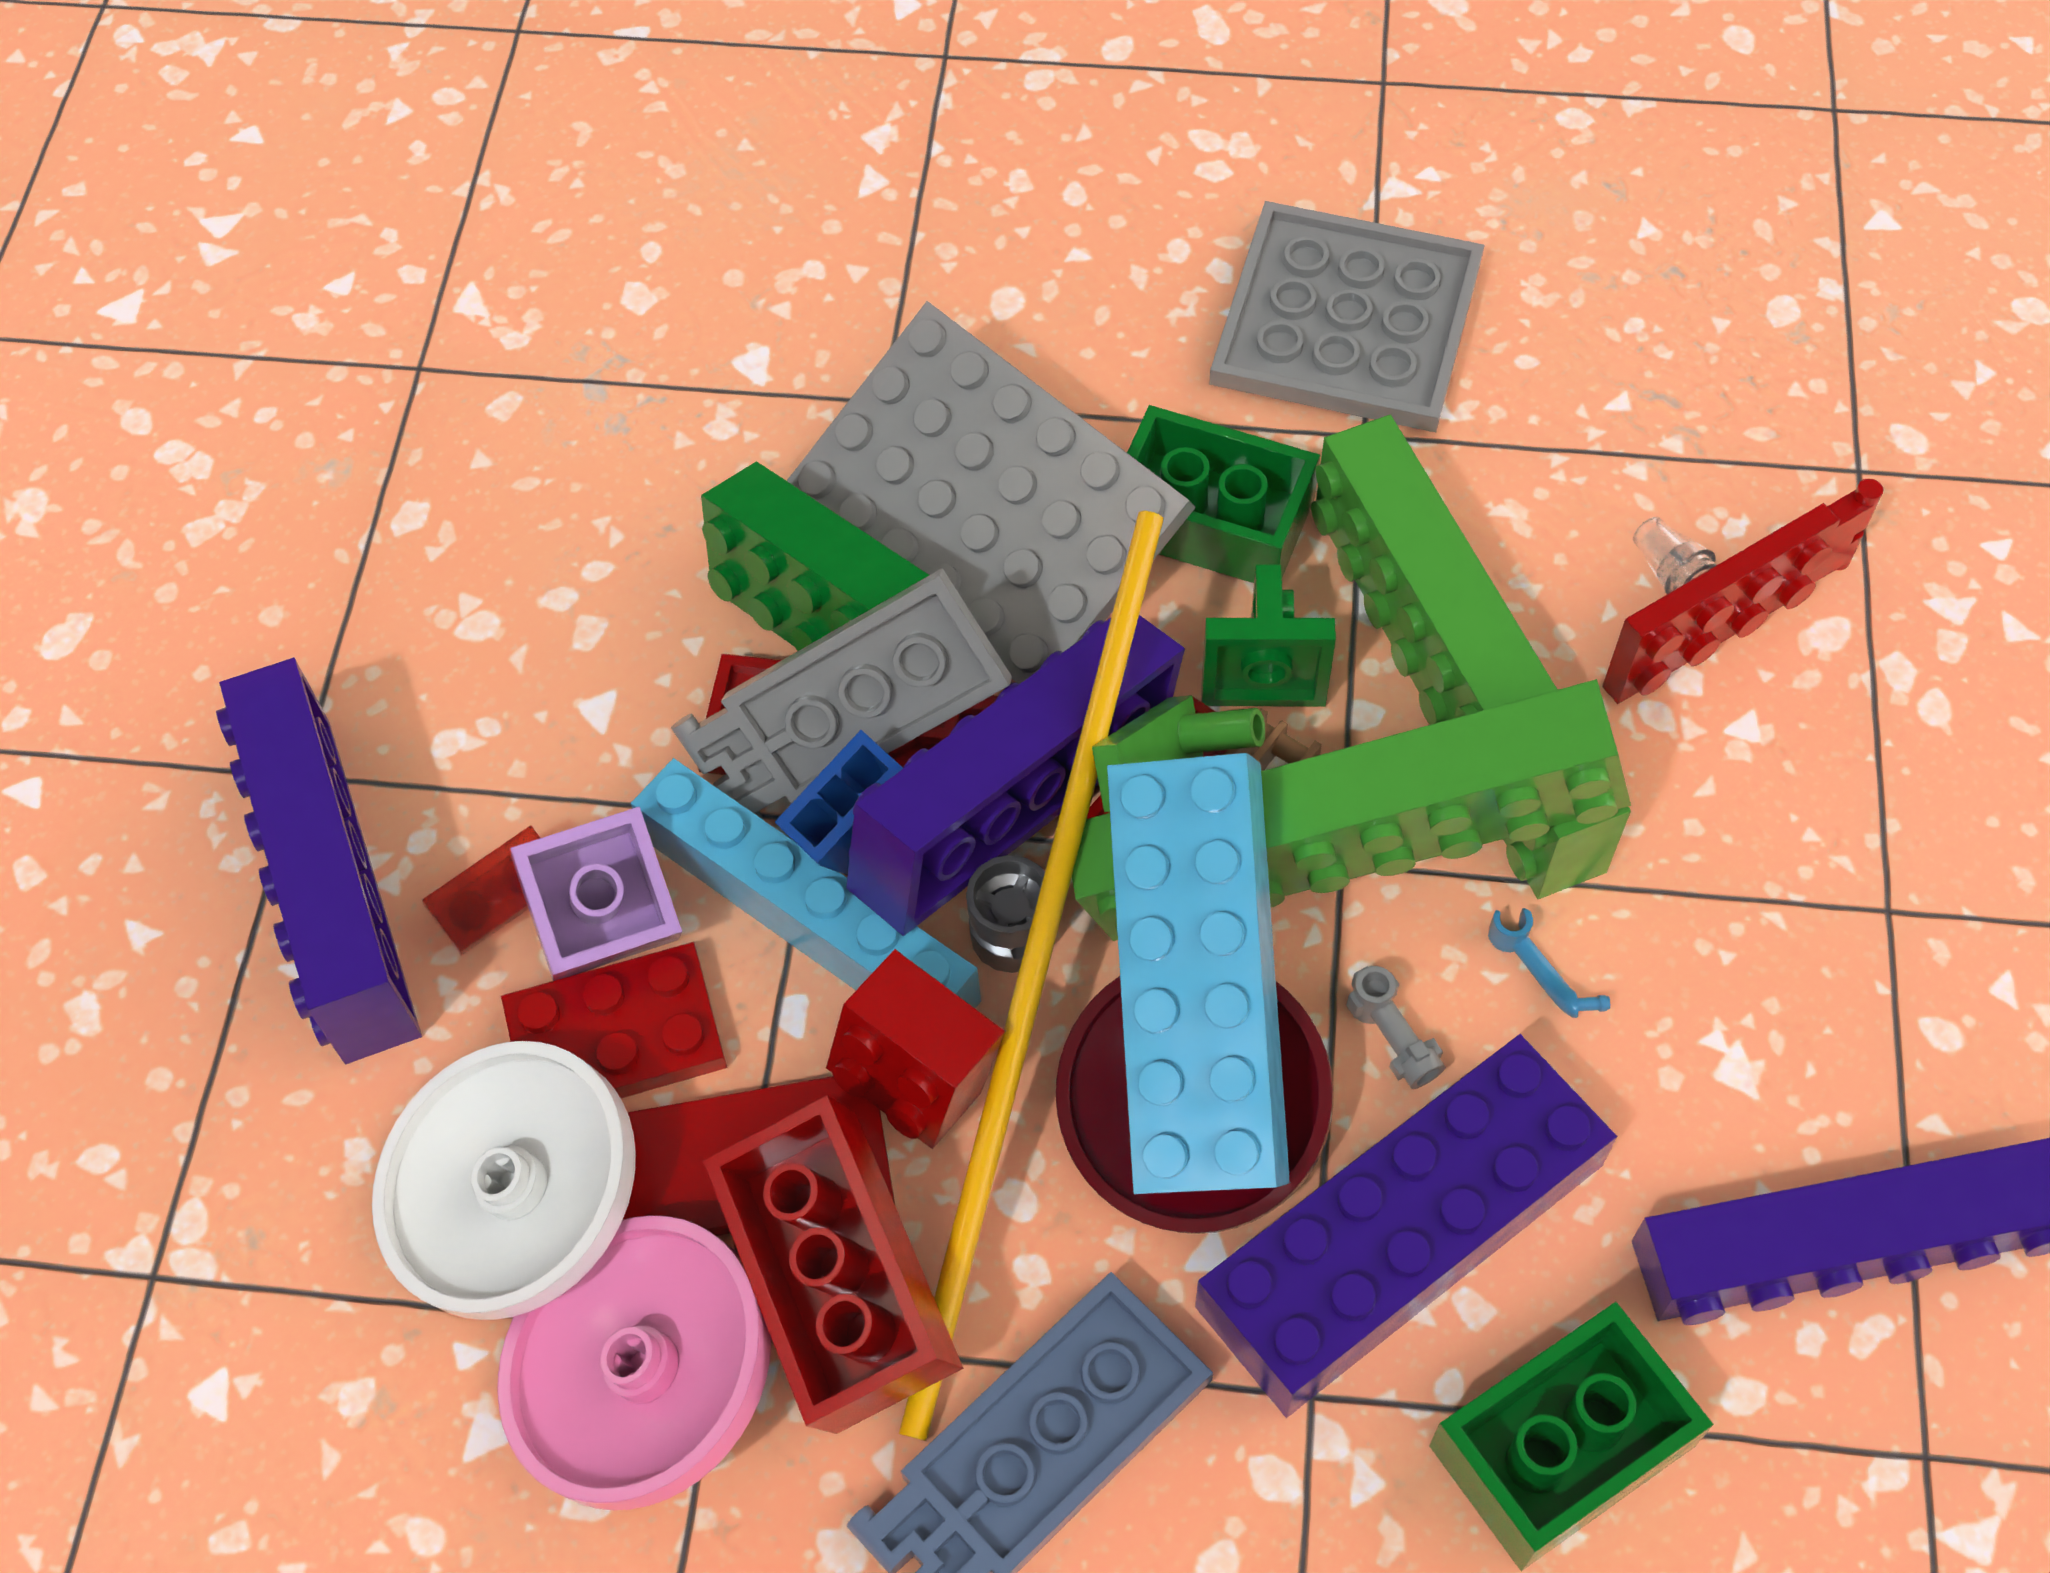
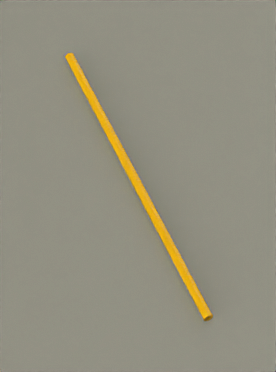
(1037, 954)

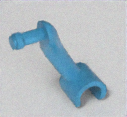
(1540, 967)

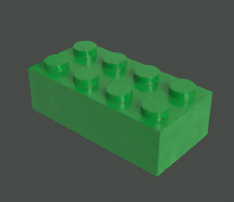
(794, 558)

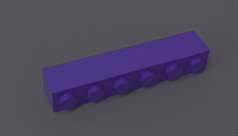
(1846, 1233)

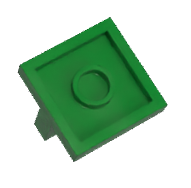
(1270, 655)

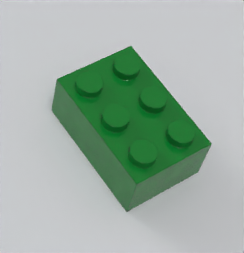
(1244, 489)
(1569, 1435)

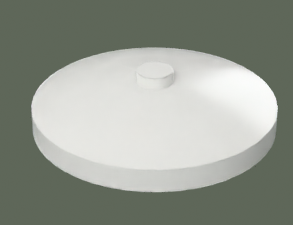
(503, 1180)

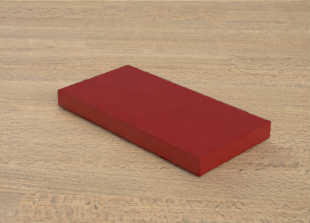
(679, 1136)

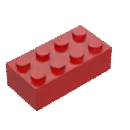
(831, 1266)

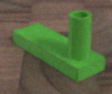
(1176, 732)

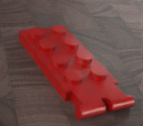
(1738, 594)

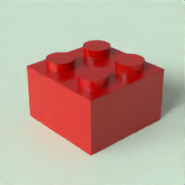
(913, 1049)

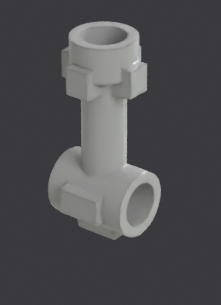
(1373, 1004)

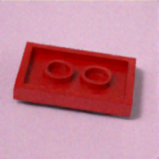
(630, 1021)

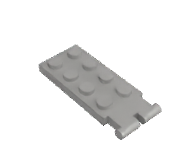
(880, 673)

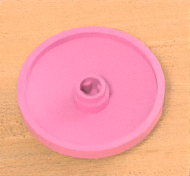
(636, 1369)

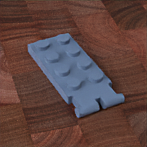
(1038, 1441)

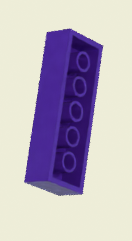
(992, 778)
(316, 864)
(1402, 1224)

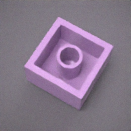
(596, 893)

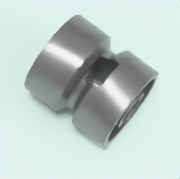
(1001, 909)

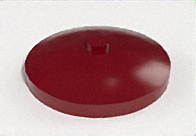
(1097, 1130)

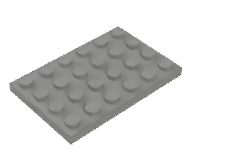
(992, 482)

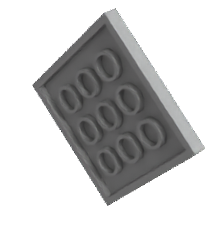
(1348, 316)

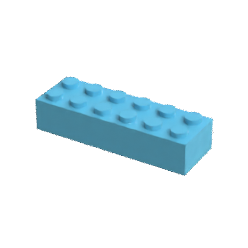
(1197, 975)

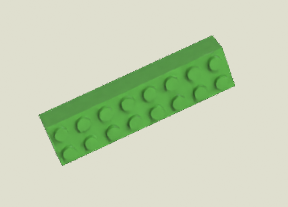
(1442, 616)
(1415, 797)

